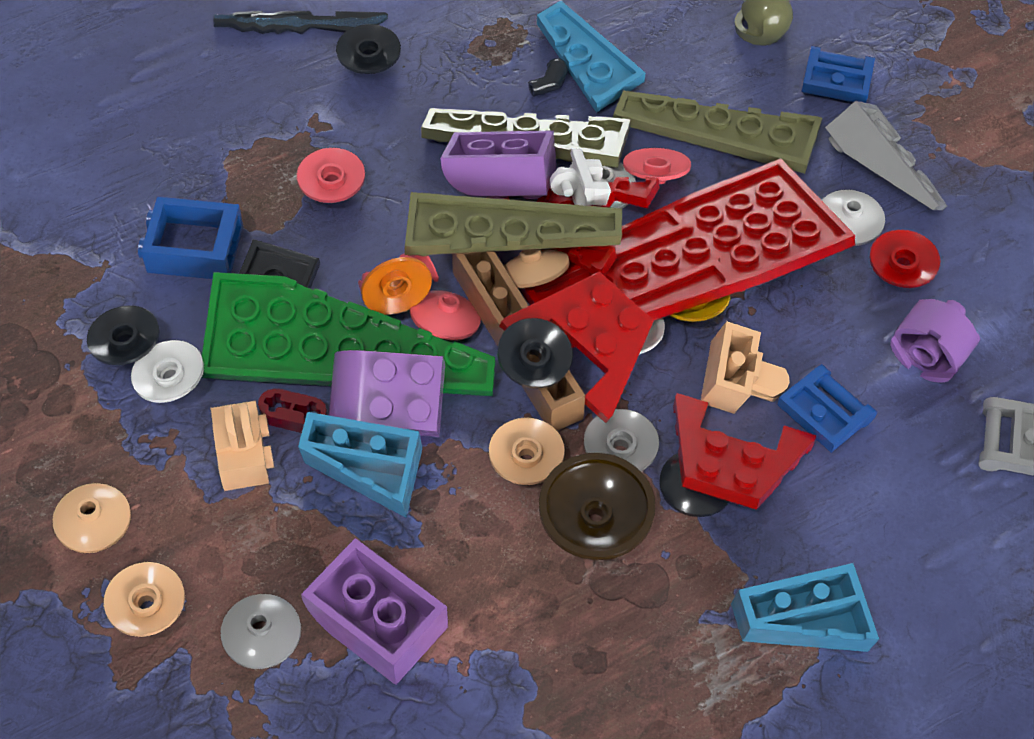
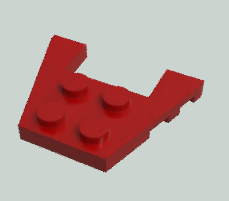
(600, 258)
(600, 325)
(729, 466)

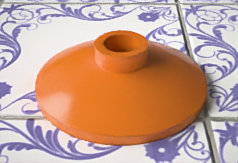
(396, 285)

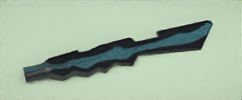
(296, 21)

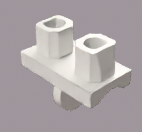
(581, 181)

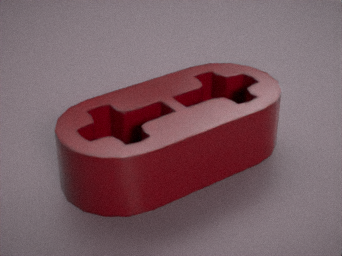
(293, 408)

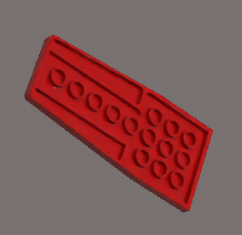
(718, 242)

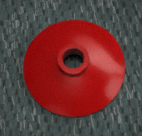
(908, 249)

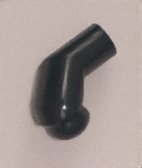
(553, 78)

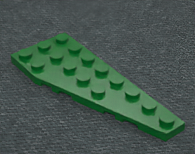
(289, 334)

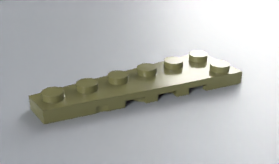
(723, 129)
(599, 138)
(488, 224)

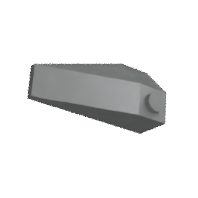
(872, 140)

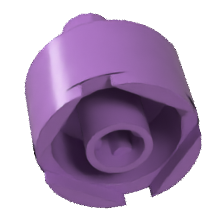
(935, 339)

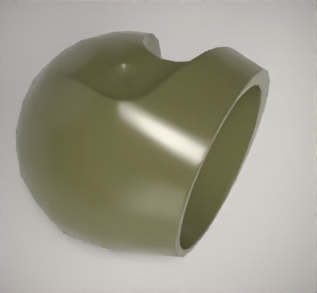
(765, 19)

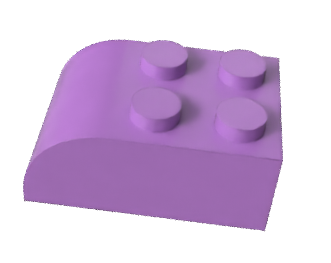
(500, 163)
(389, 389)
(376, 611)

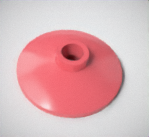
(658, 163)
(330, 175)
(446, 315)

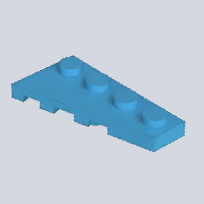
(590, 58)

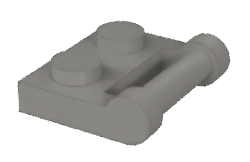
(1021, 452)

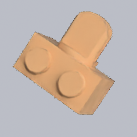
(738, 371)
(240, 445)

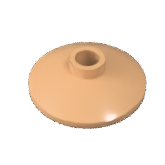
(537, 267)
(522, 438)
(92, 531)
(140, 584)

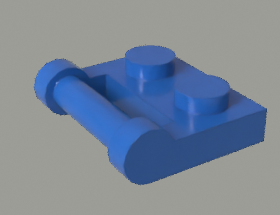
(838, 75)
(820, 414)

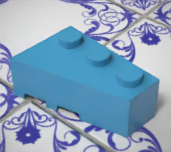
(364, 456)
(808, 611)

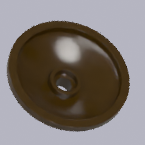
(602, 487)

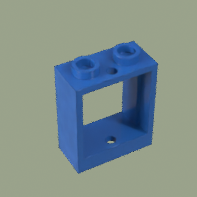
(189, 261)

